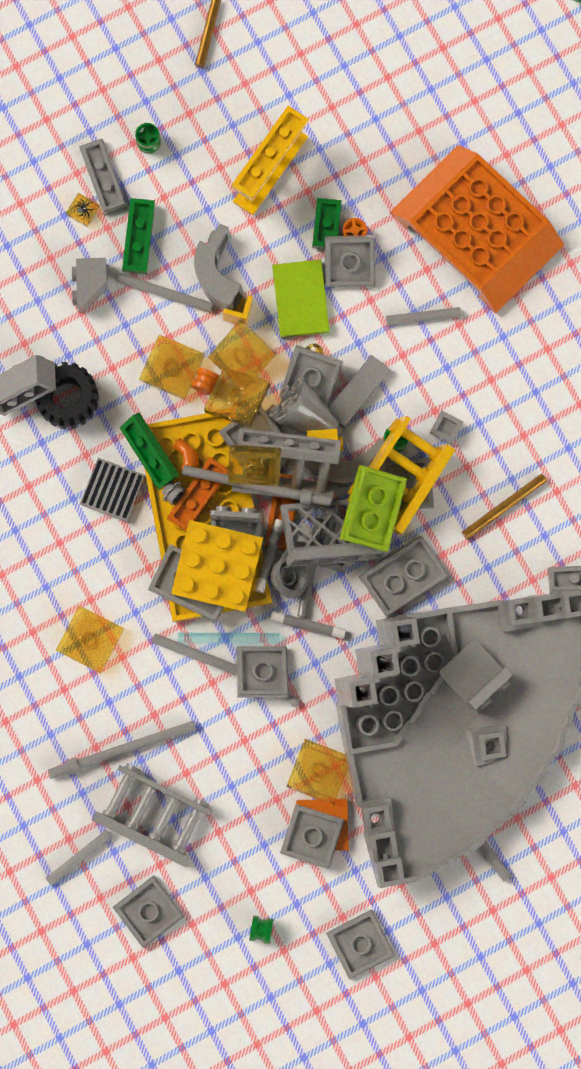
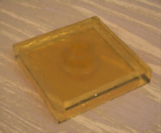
(242, 351)
(171, 367)
(237, 397)
(254, 465)
(90, 639)
(318, 772)

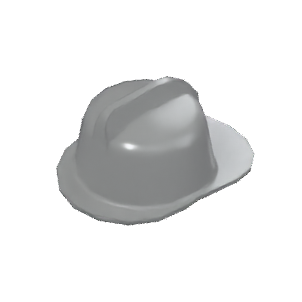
(291, 580)

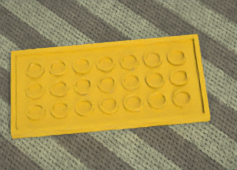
(203, 435)

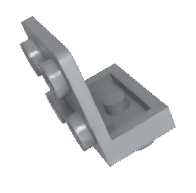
(246, 521)
(475, 676)

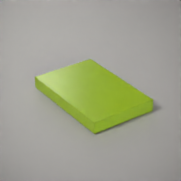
(300, 298)
(373, 508)

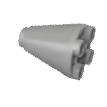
(303, 410)

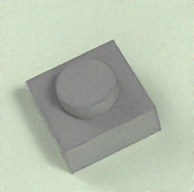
(446, 427)

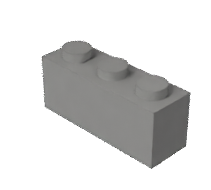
(26, 383)

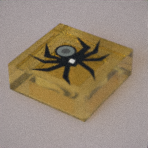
(82, 209)

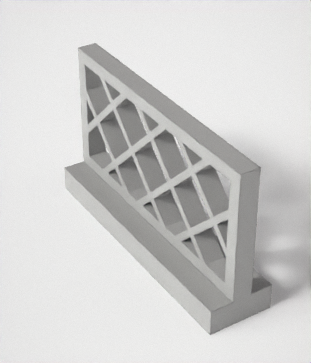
(319, 553)

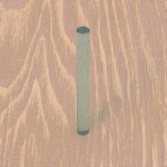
(184, 637)

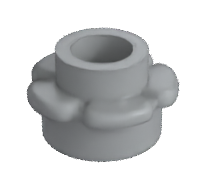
(172, 492)

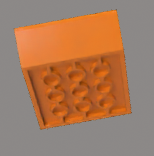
(480, 225)

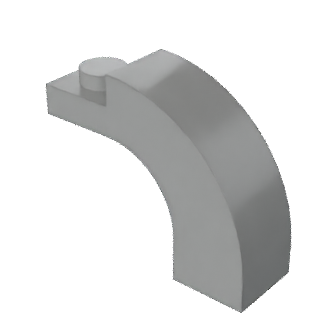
(217, 288)
(344, 473)

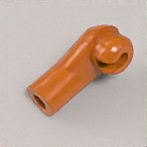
(190, 455)

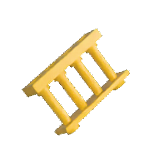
(270, 160)
(425, 477)

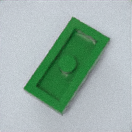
(326, 221)

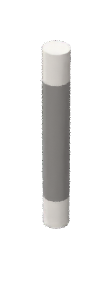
(269, 556)
(307, 625)

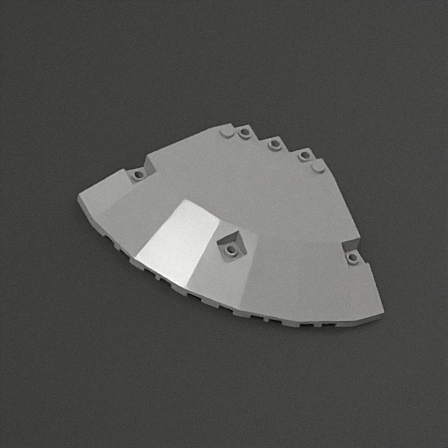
(423, 752)

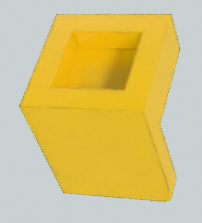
(241, 313)

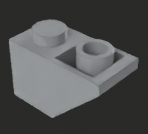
(91, 281)

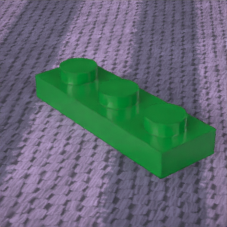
(138, 236)
(149, 451)

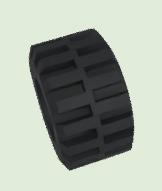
(82, 409)

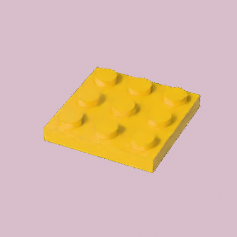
(217, 566)

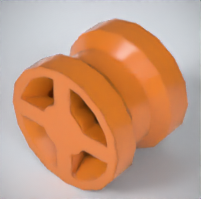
(354, 226)
(205, 381)

